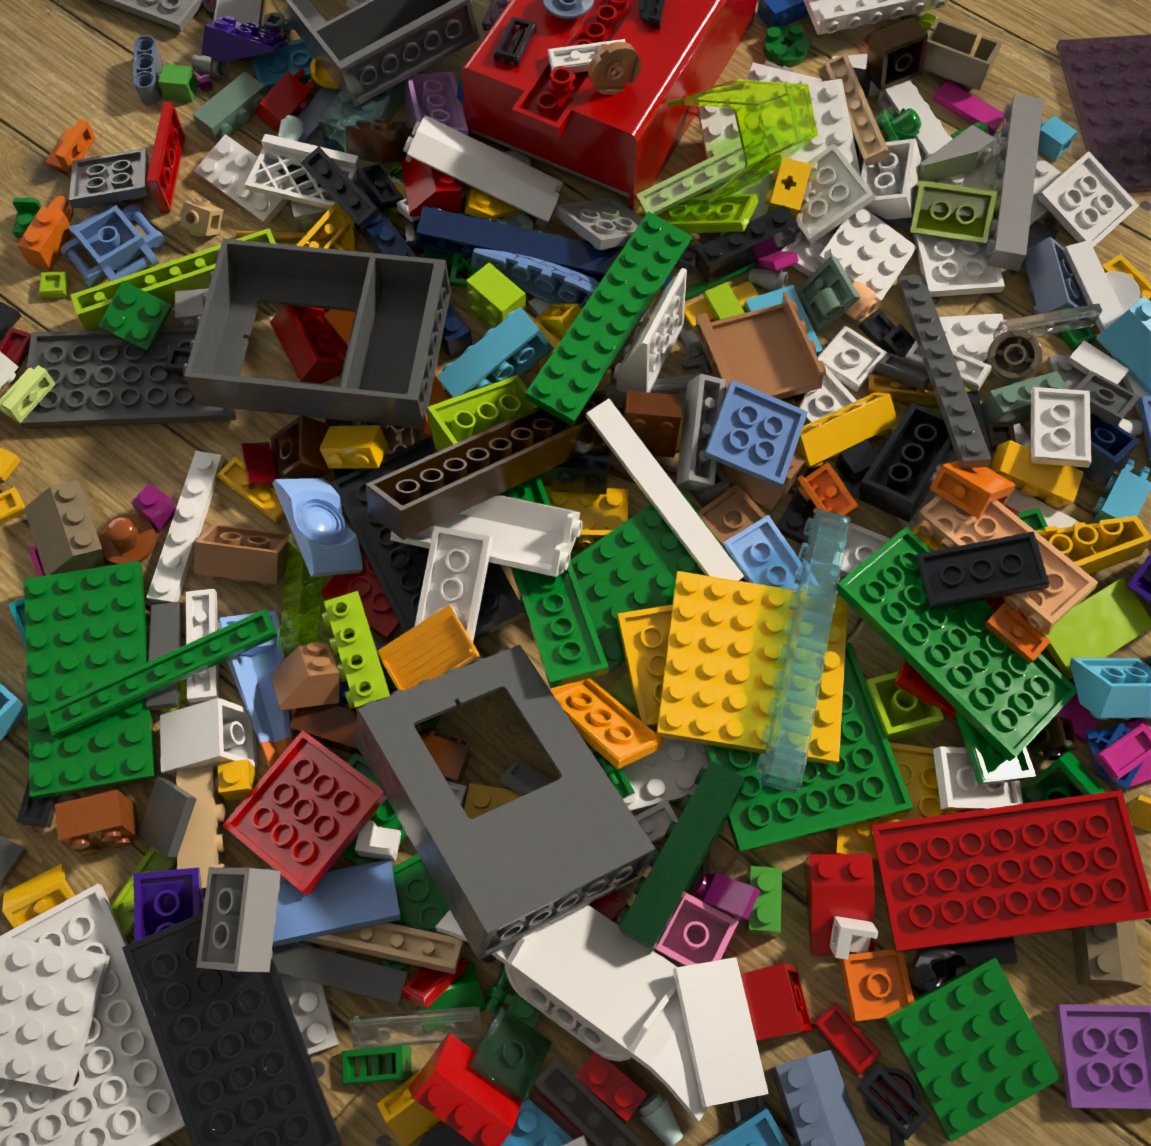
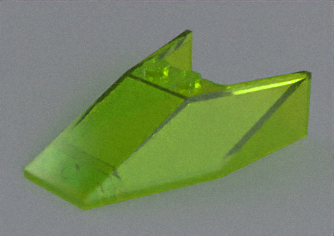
(771, 124)

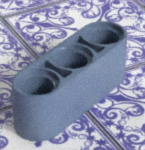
(146, 68)

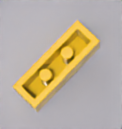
(1050, 482)

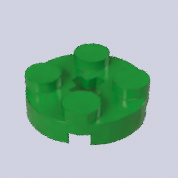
(790, 35)

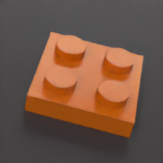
(876, 984)

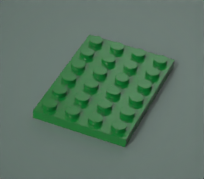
(630, 572)

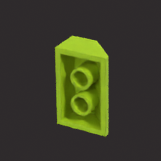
(953, 211)

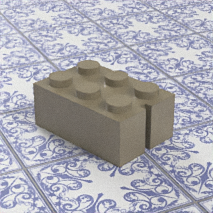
(950, 56)

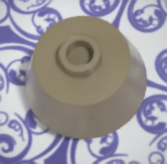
(1014, 356)

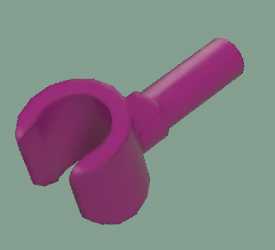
(204, 81)

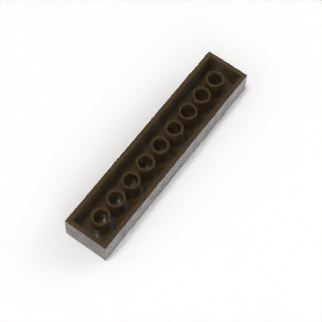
(479, 468)

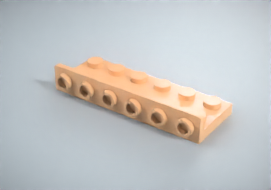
(1042, 607)

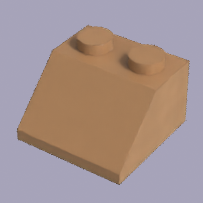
(306, 678)

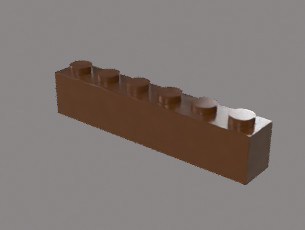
(337, 727)

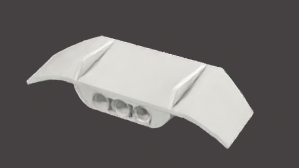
(604, 994)

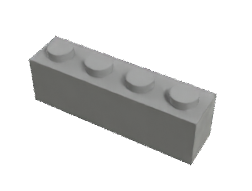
(701, 410)

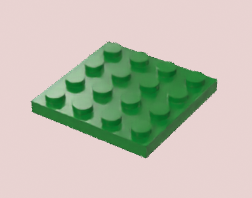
(971, 1048)

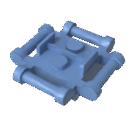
(113, 244)

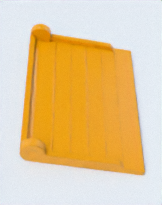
(428, 650)

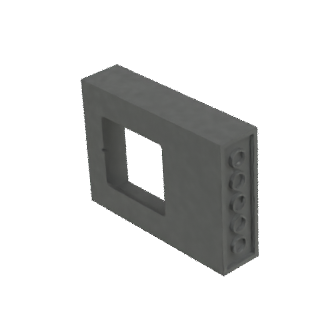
(381, 40)
(390, 349)
(528, 857)

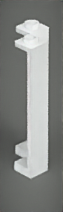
(484, 168)
(522, 531)

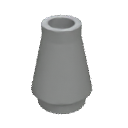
(211, 66)
(768, 279)

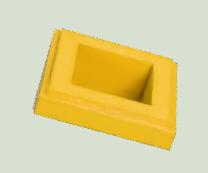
(1140, 812)

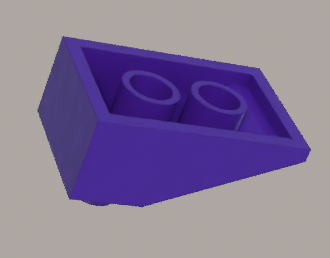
(165, 899)

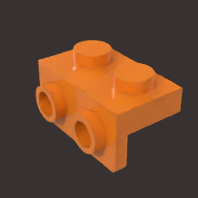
(827, 491)

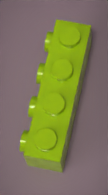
(356, 649)

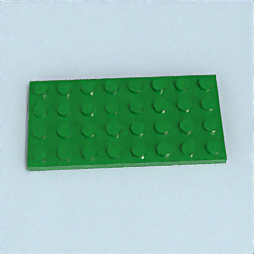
(78, 635)
(955, 650)

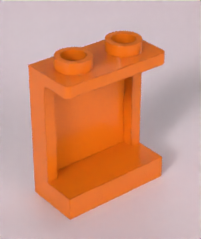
(971, 487)

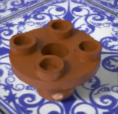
(127, 539)

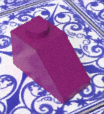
(726, 895)

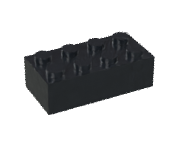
(908, 463)

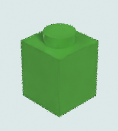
(177, 82)

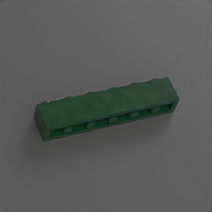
(681, 856)

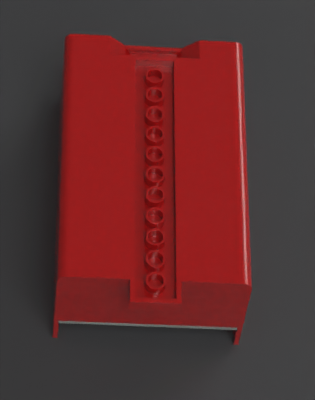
(596, 136)

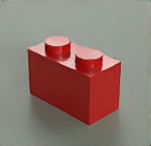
(611, 1086)

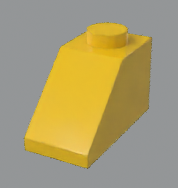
(559, 318)

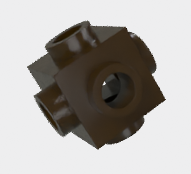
(1054, 739)

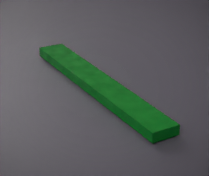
(159, 673)

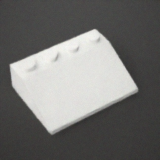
(653, 339)

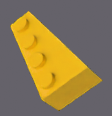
(1099, 544)

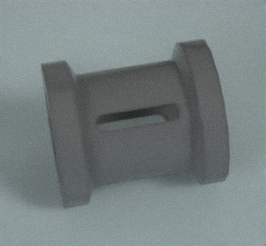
(274, 21)

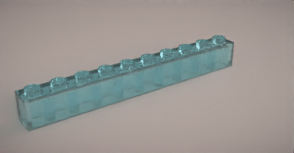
(804, 653)

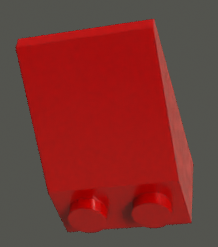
(841, 888)

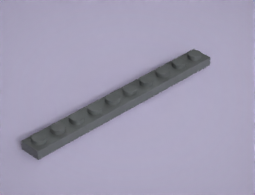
(943, 373)

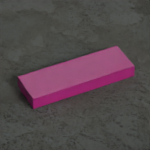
(968, 106)

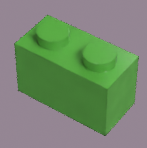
(766, 912)

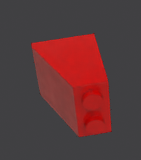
(776, 1002)

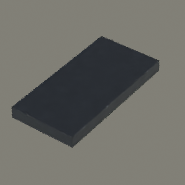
(982, 571)

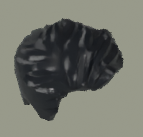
(934, 967)

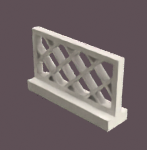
(289, 153)

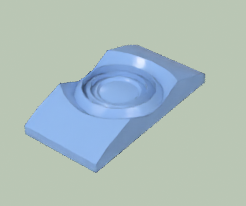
(319, 526)

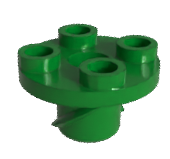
(900, 127)

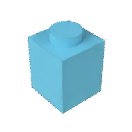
(1055, 138)

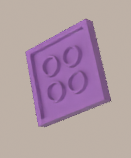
(1106, 1055)

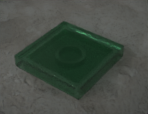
(511, 1054)

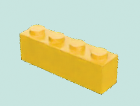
(846, 428)

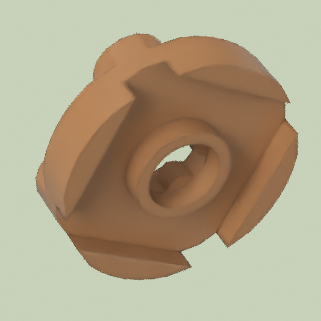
(605, 59)

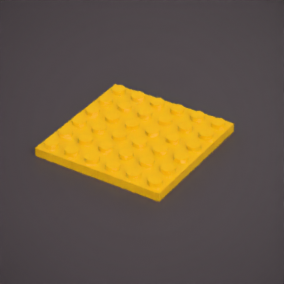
(725, 664)

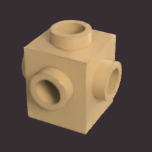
(201, 217)

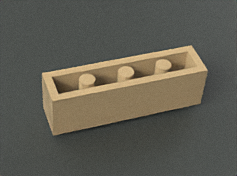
(203, 837)

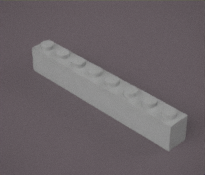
(1015, 182)

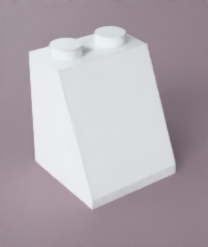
(206, 736)

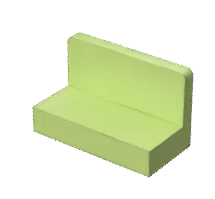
(26, 393)

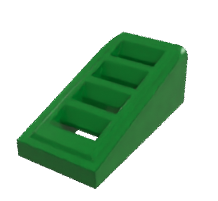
(403, 1064)

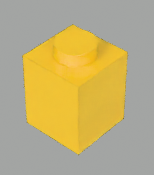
(236, 779)

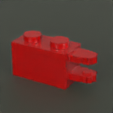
(284, 99)

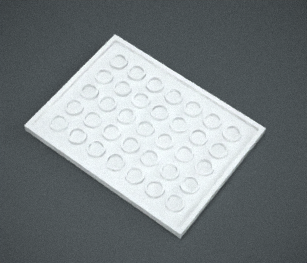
(121, 1079)

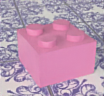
(696, 934)

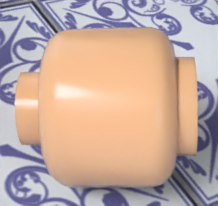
(865, 305)

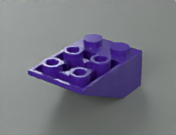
(232, 40)

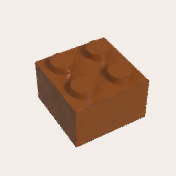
(97, 822)

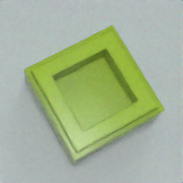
(54, 285)

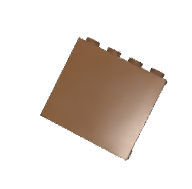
(763, 350)

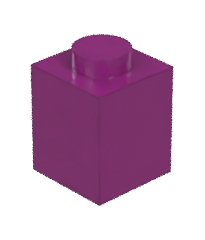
(154, 506)

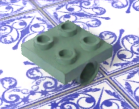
(827, 293)

